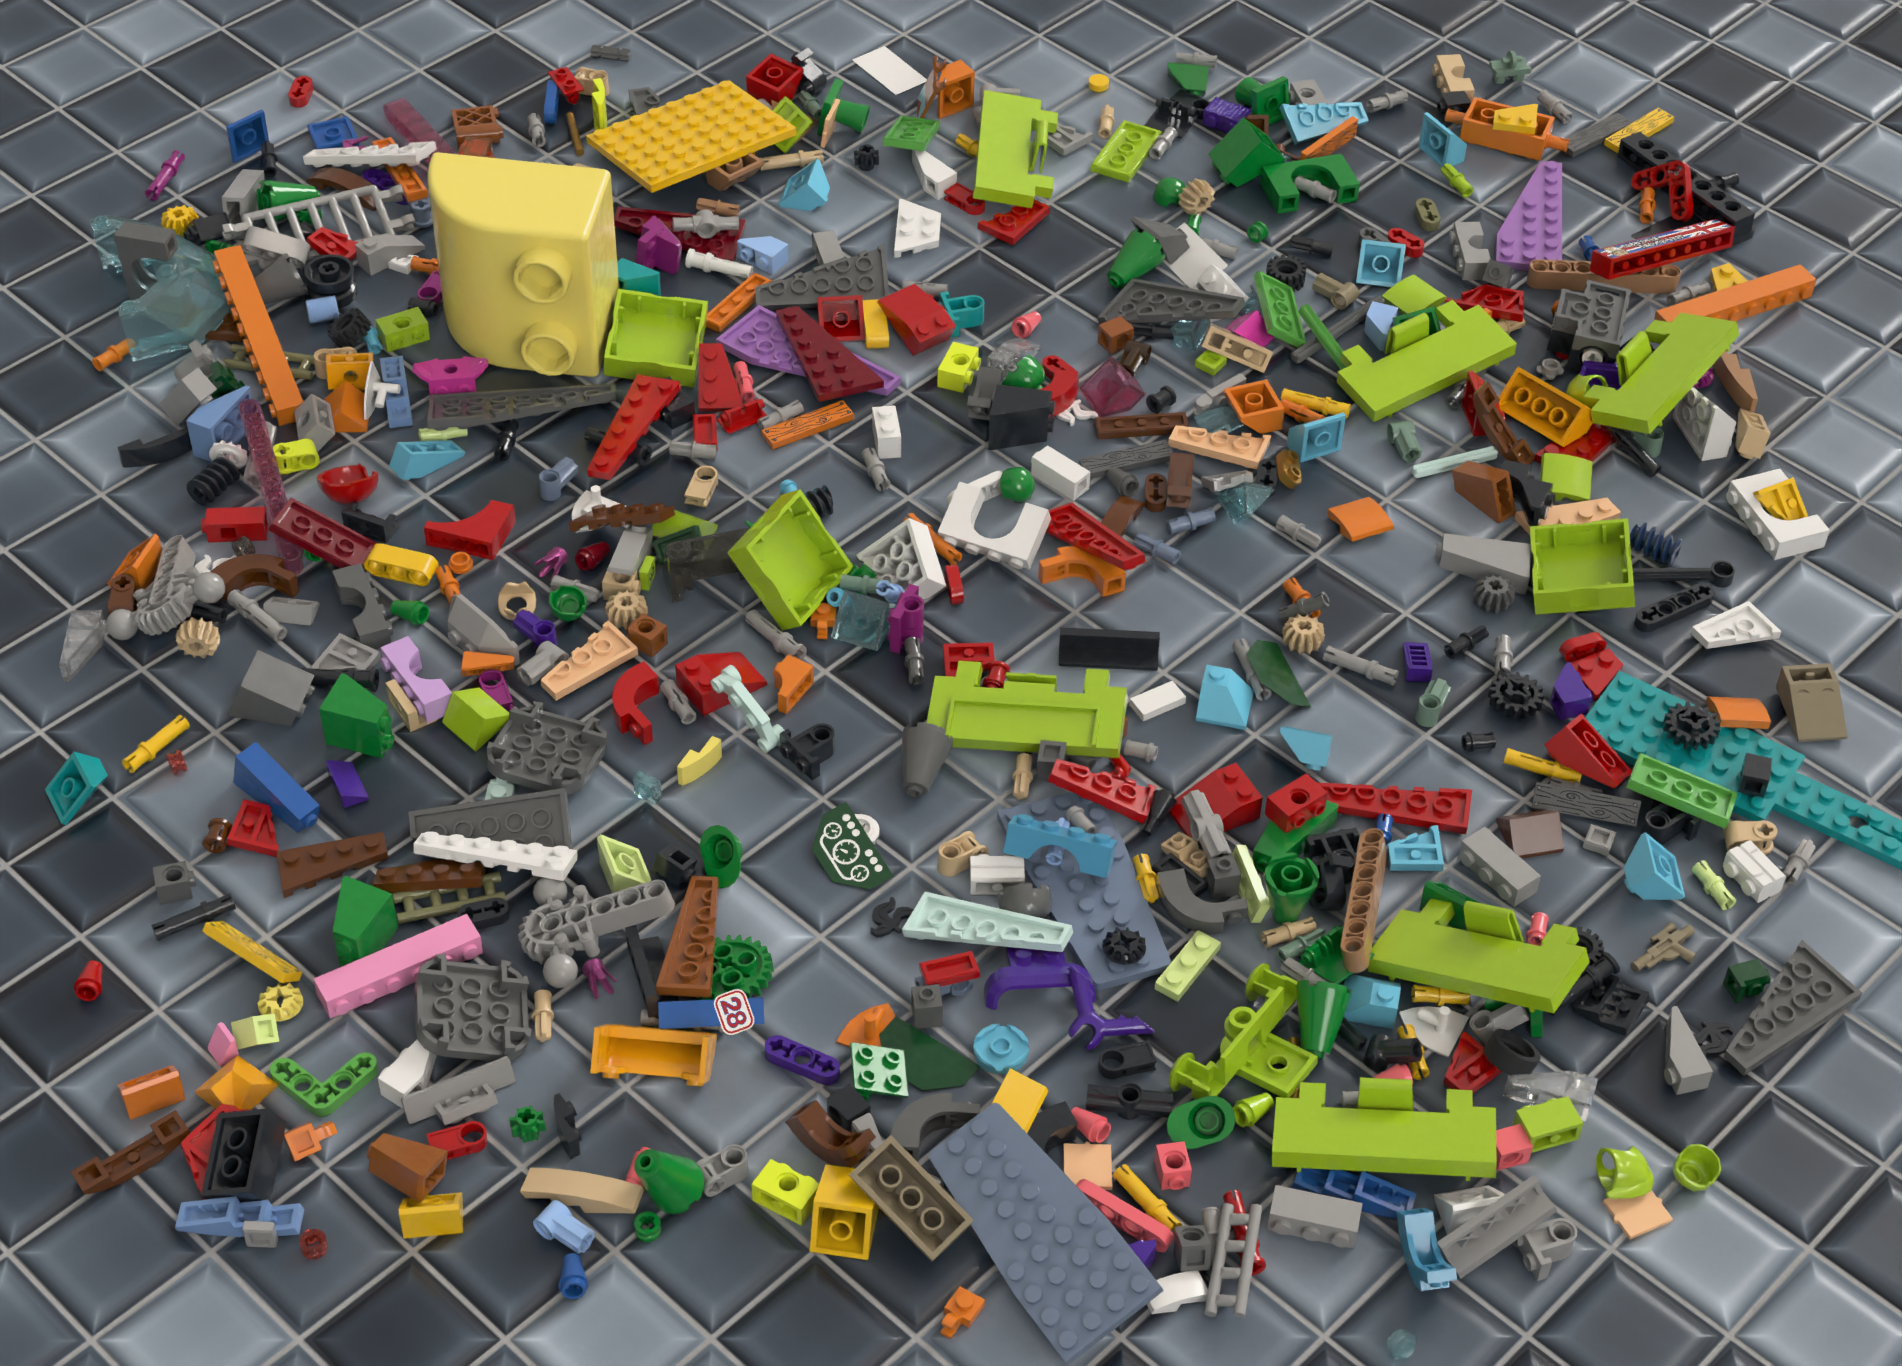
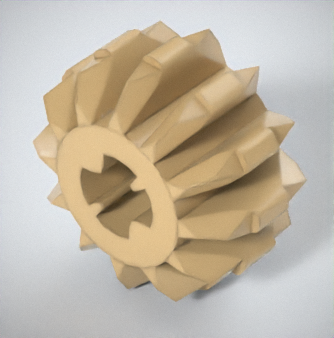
(1196, 197)
(625, 608)
(1303, 634)
(198, 638)

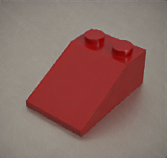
(917, 318)
(695, 674)
(1587, 752)
(1228, 795)

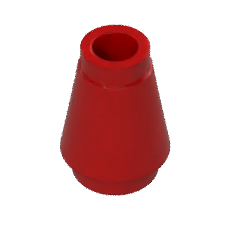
(89, 983)

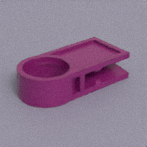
(431, 287)
(497, 692)

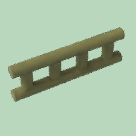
(302, 372)
(437, 908)

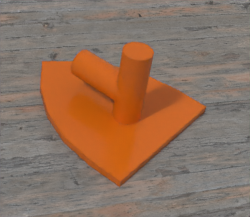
(867, 1026)

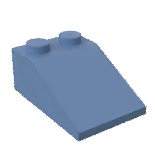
(217, 422)

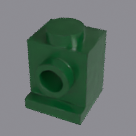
(1746, 979)

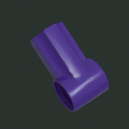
(535, 628)

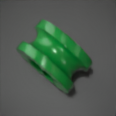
(1257, 232)
(647, 1218)

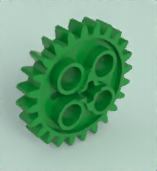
(740, 966)

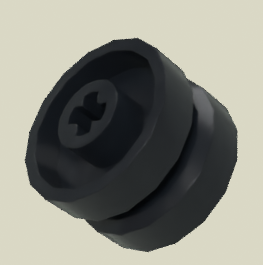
(331, 276)

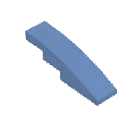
(397, 404)
(227, 1216)

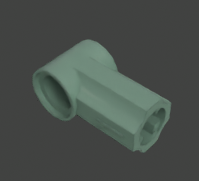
(1404, 437)
(1432, 702)

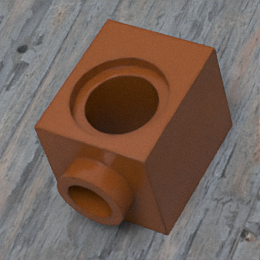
(1115, 334)
(648, 635)

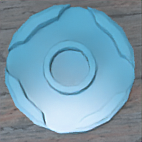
(1000, 1048)

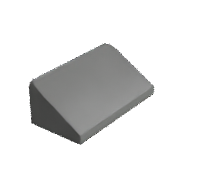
(291, 610)

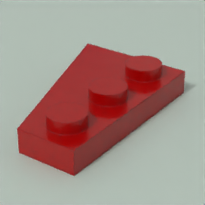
(1016, 223)
(716, 380)

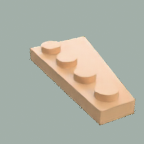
(1219, 445)
(1575, 513)
(598, 656)

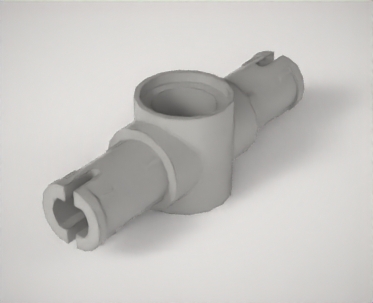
(705, 223)

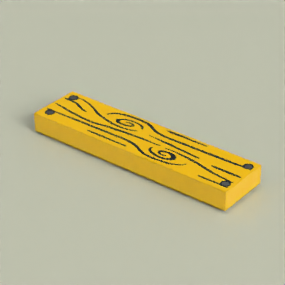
(1648, 125)
(252, 952)

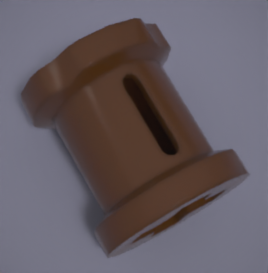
(216, 835)

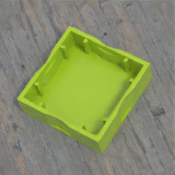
(655, 337)
(790, 559)
(1582, 566)

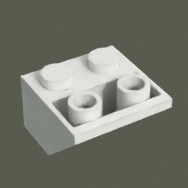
(1219, 282)

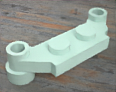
(754, 716)

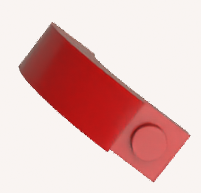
(1064, 389)
(629, 692)

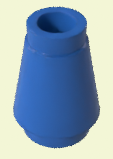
(573, 1279)

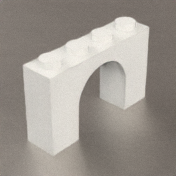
(1777, 536)
(1016, 548)

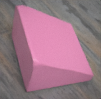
(222, 1045)

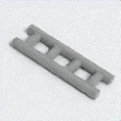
(1243, 1274)

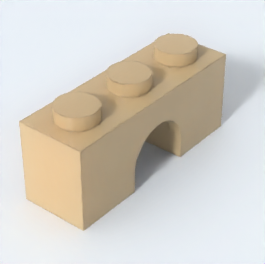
(1449, 75)

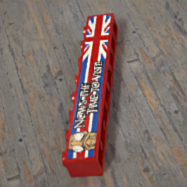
(1661, 249)

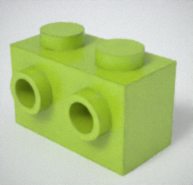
(1550, 1123)

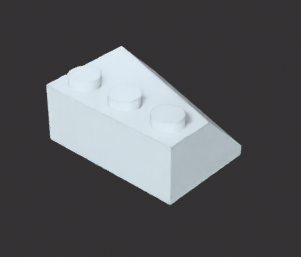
(1704, 425)
(906, 558)

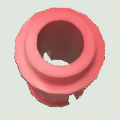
(1537, 928)

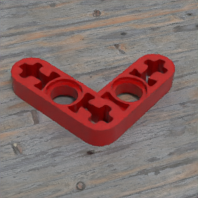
(1674, 182)

